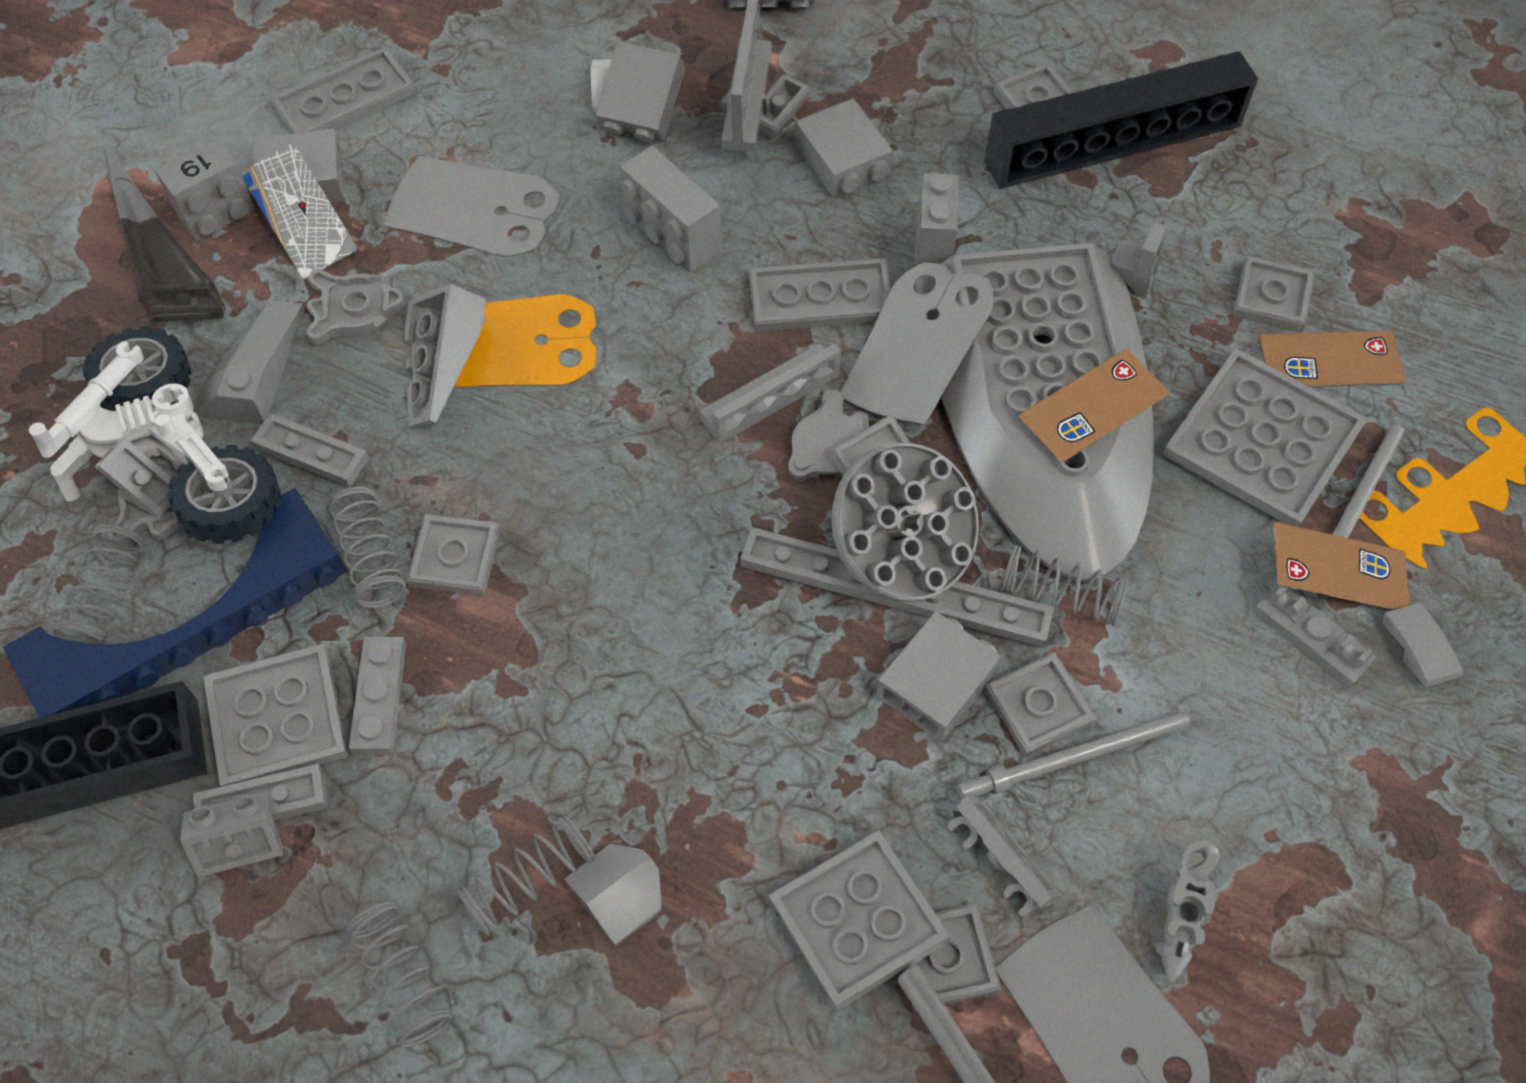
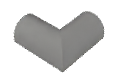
(778, 104)

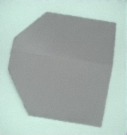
(618, 890)

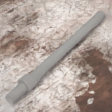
(1367, 485)
(1001, 779)

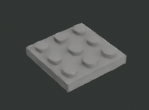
(275, 715)
(859, 919)

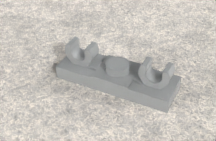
(1315, 634)
(1005, 854)

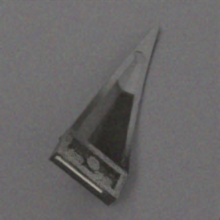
(163, 272)

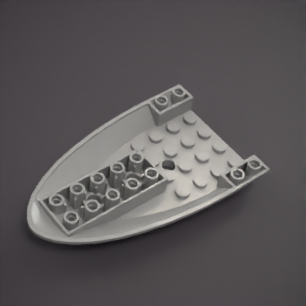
(1084, 307)

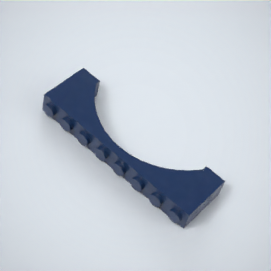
(284, 567)

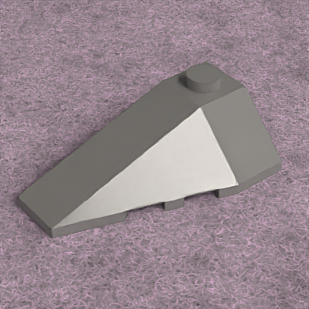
(441, 335)
(251, 371)

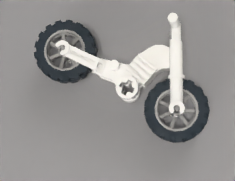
(146, 418)

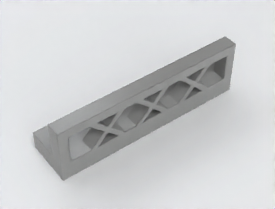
(771, 392)

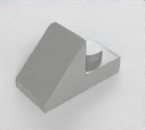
(1140, 262)
(137, 477)

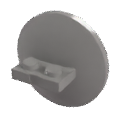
(905, 522)

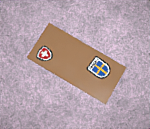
(1335, 357)
(1094, 405)
(1341, 567)

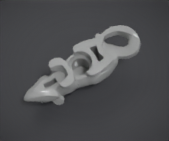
(1188, 903)

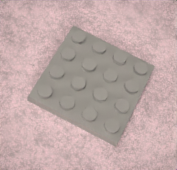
(1265, 438)

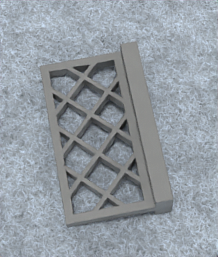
(747, 85)

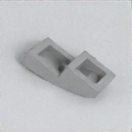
(1425, 645)

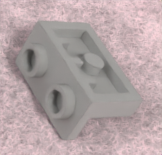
(230, 834)

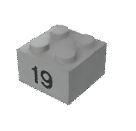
(206, 189)

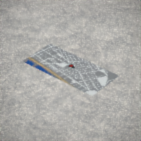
(298, 210)

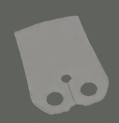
(460, 205)
(914, 357)
(1094, 1002)

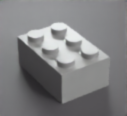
(671, 209)

